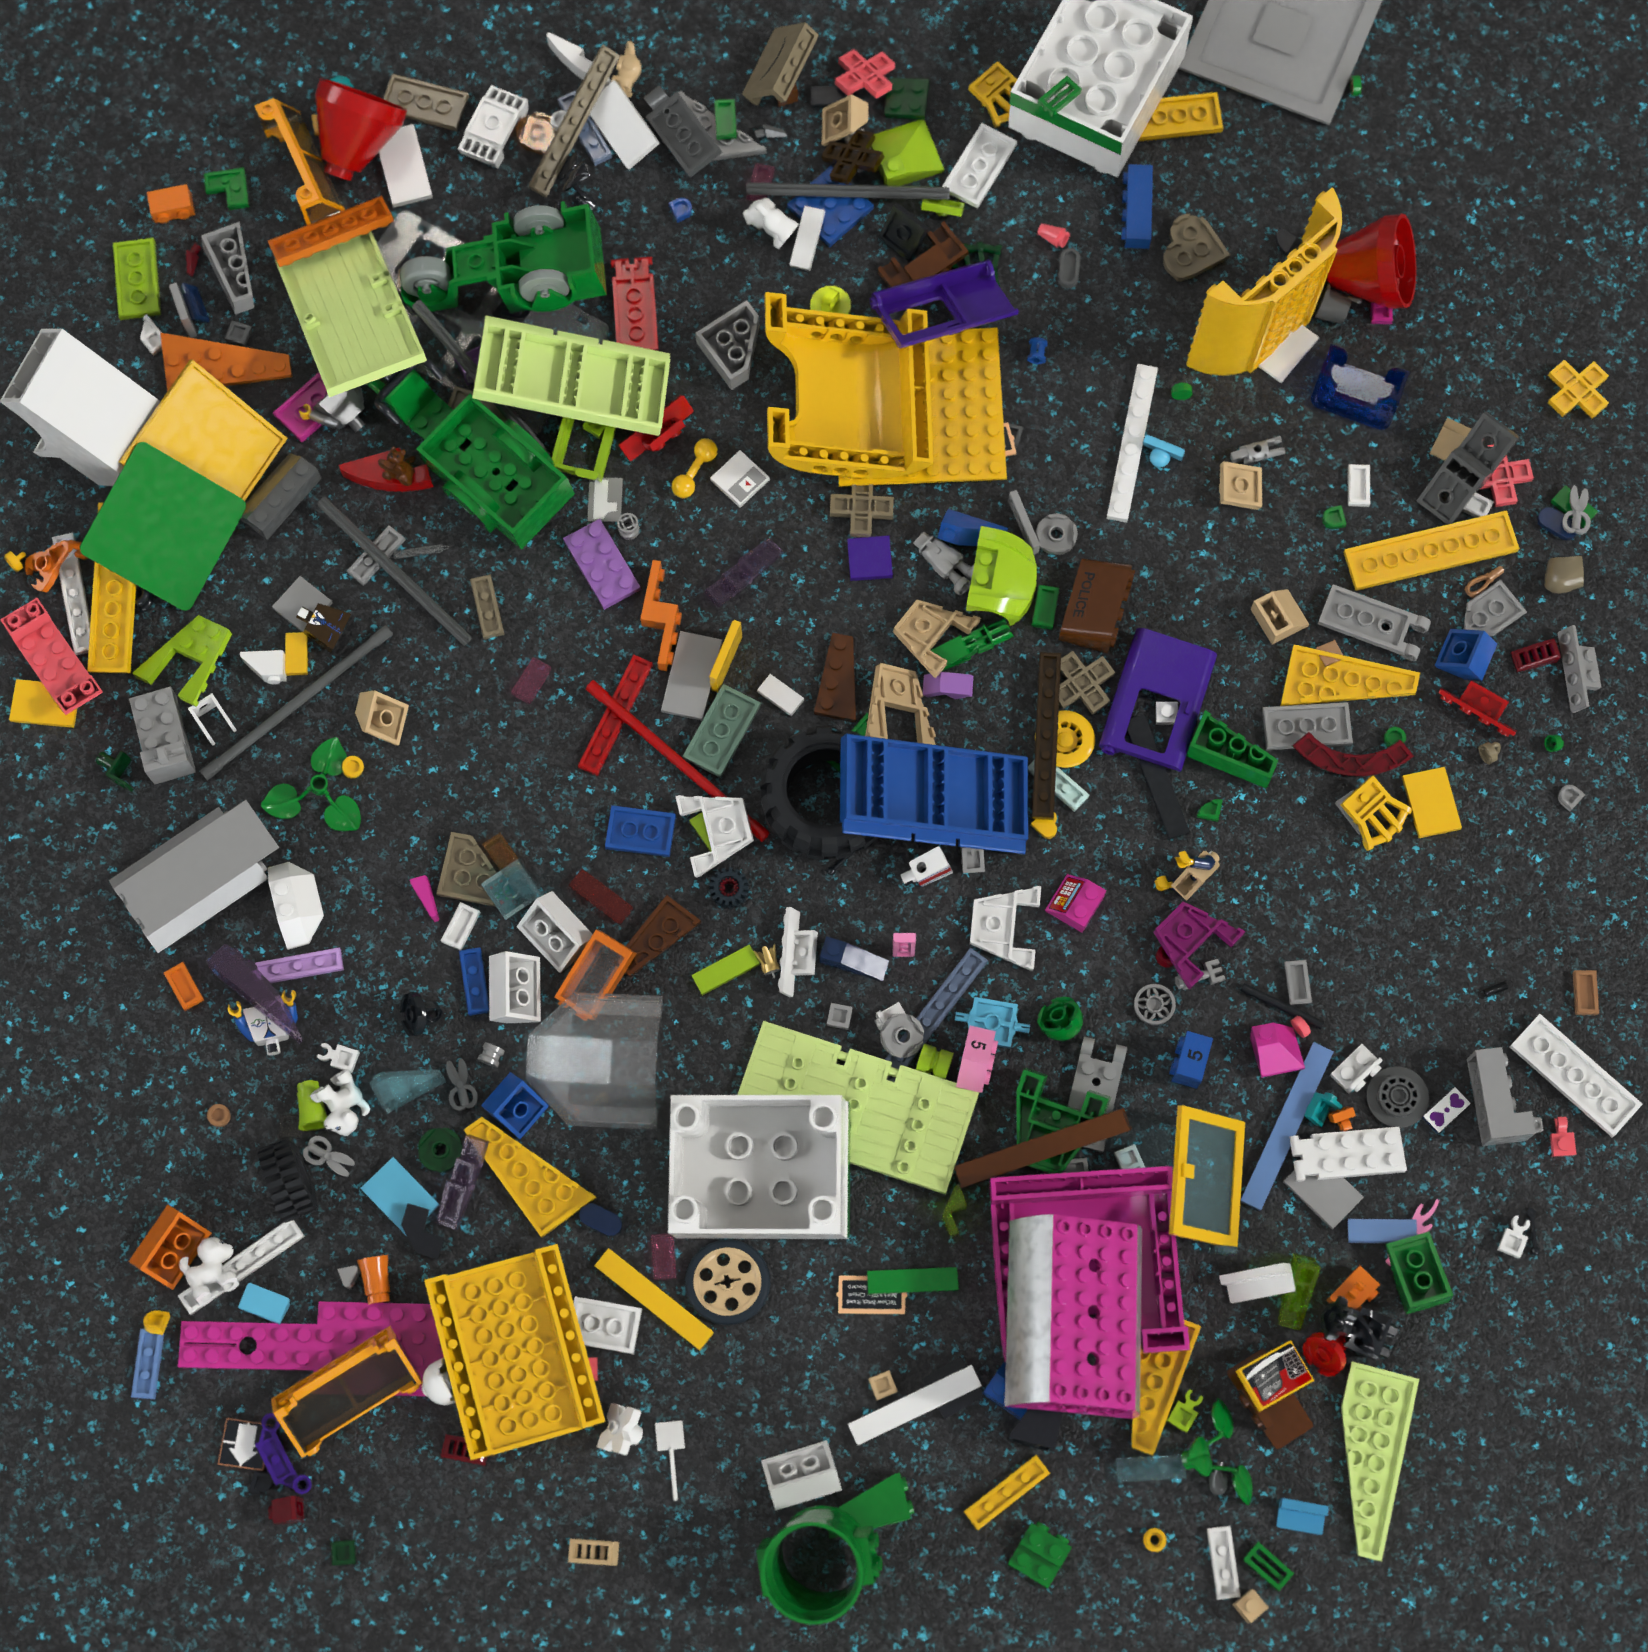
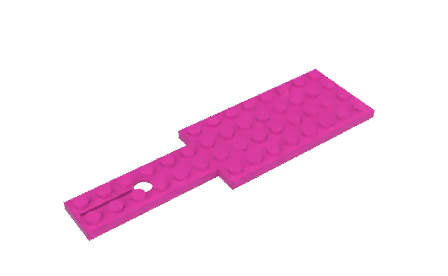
(312, 1346)

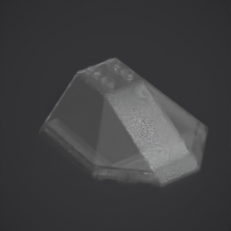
(598, 1060)

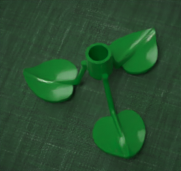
(341, 815)
(1199, 1456)

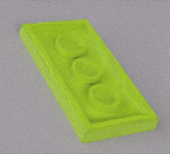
(136, 278)

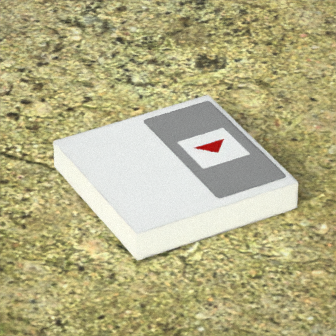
(740, 478)

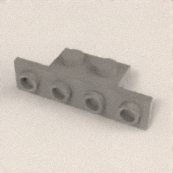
(1579, 668)

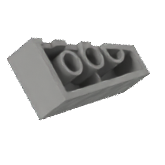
(228, 260)

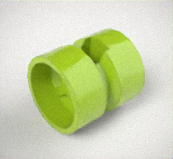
(934, 1061)

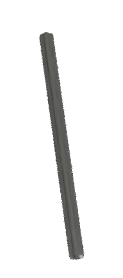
(840, 190)
(465, 361)
(394, 571)

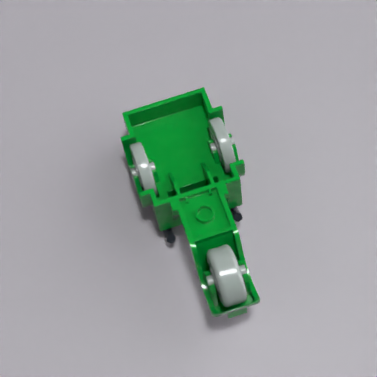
(533, 261)

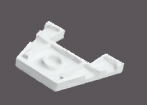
(725, 824)
(995, 922)

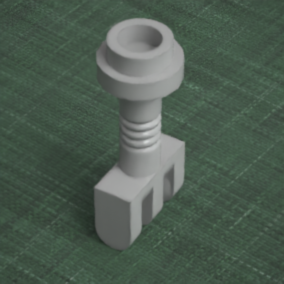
(1209, 973)

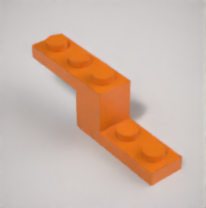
(660, 615)

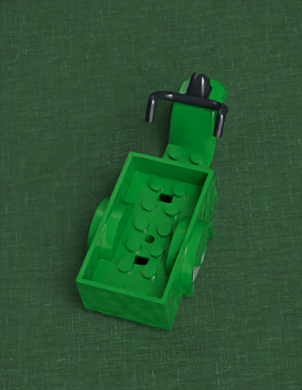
(485, 469)

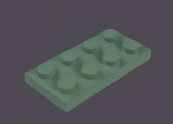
(721, 730)

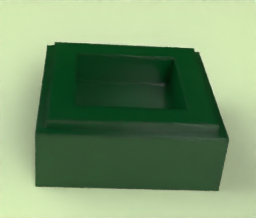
(343, 1552)

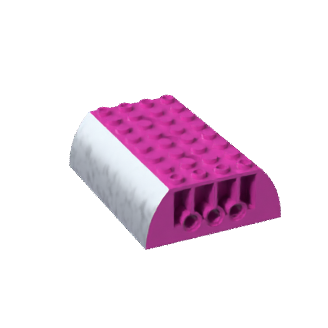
(1050, 1318)

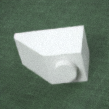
(266, 664)

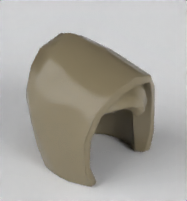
(1564, 574)

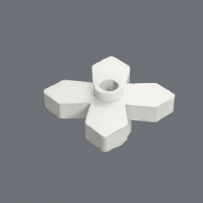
(621, 1430)

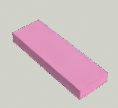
(904, 944)

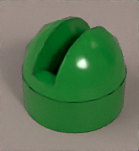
(1552, 739)

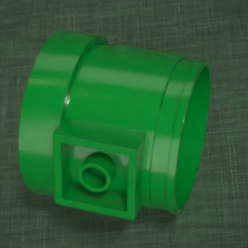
(803, 1603)

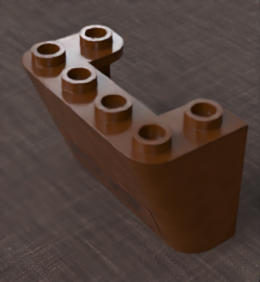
(1096, 604)

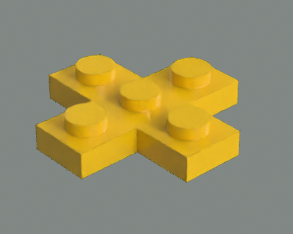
(1578, 389)

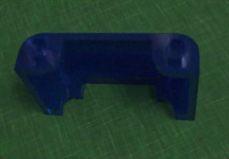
(1357, 392)

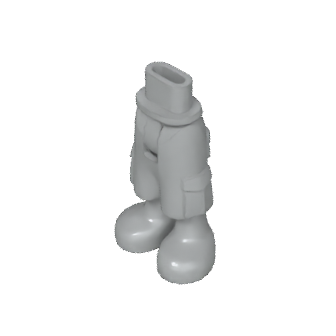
(945, 560)

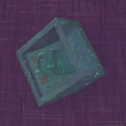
(512, 889)

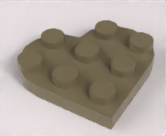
(1193, 248)

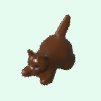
(398, 467)

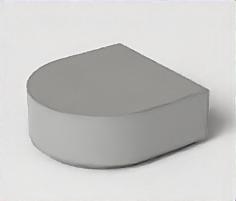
(1570, 796)

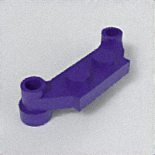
(277, 1459)

